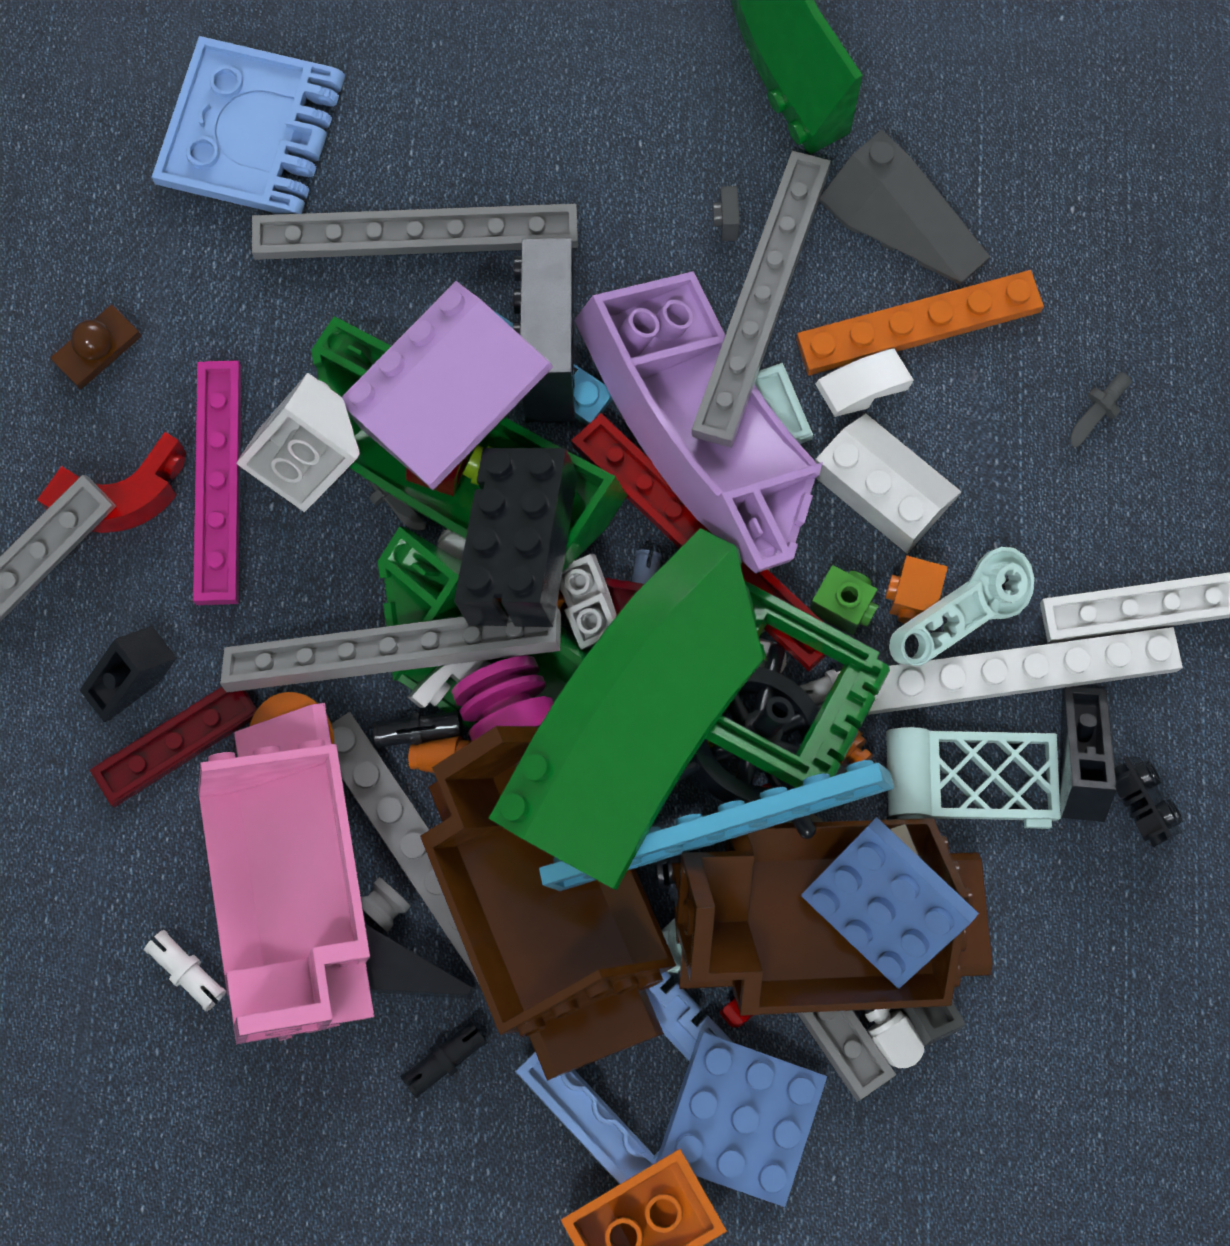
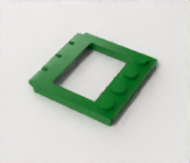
(840, 713)

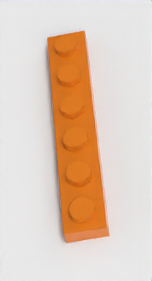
(920, 322)

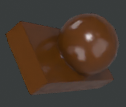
(95, 346)

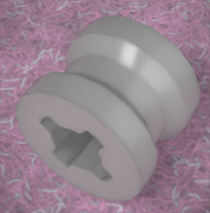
(384, 904)

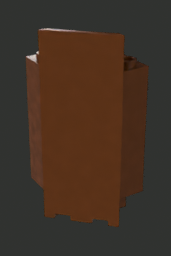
(755, 932)
(548, 960)

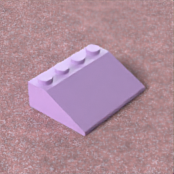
(444, 385)

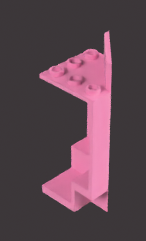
(285, 880)

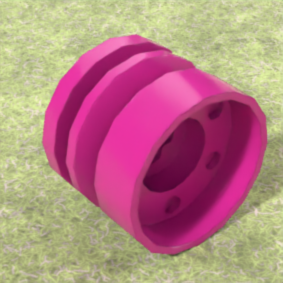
(503, 695)

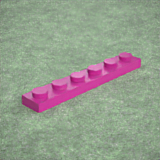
(217, 483)

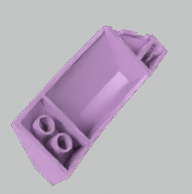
(656, 360)

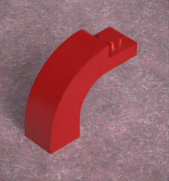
(136, 497)

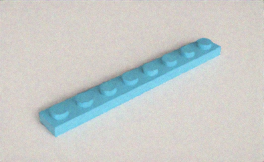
(738, 818)

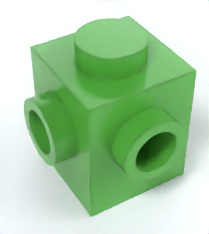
(845, 600)

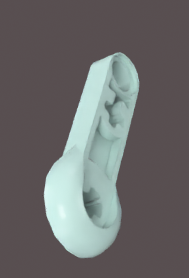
(969, 606)

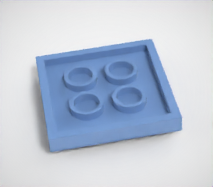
(889, 903)
(743, 1118)

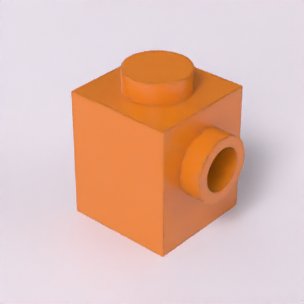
(915, 588)

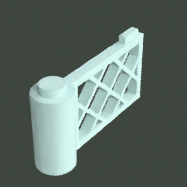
(917, 785)

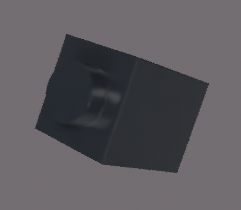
(127, 672)

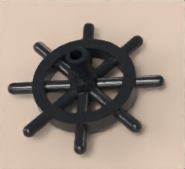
(777, 711)

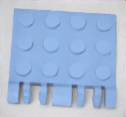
(241, 123)

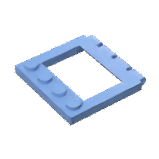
(589, 1116)

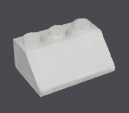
(303, 444)
(885, 482)

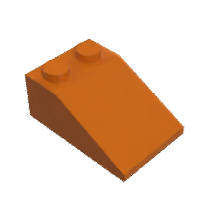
(650, 1209)

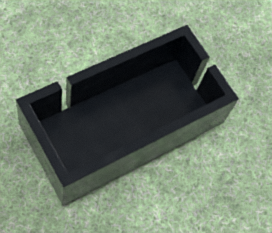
(517, 537)

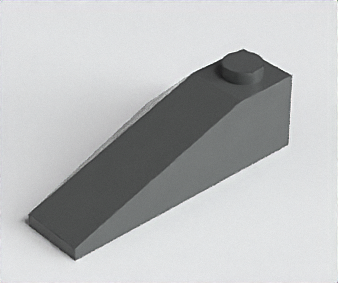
(895, 203)

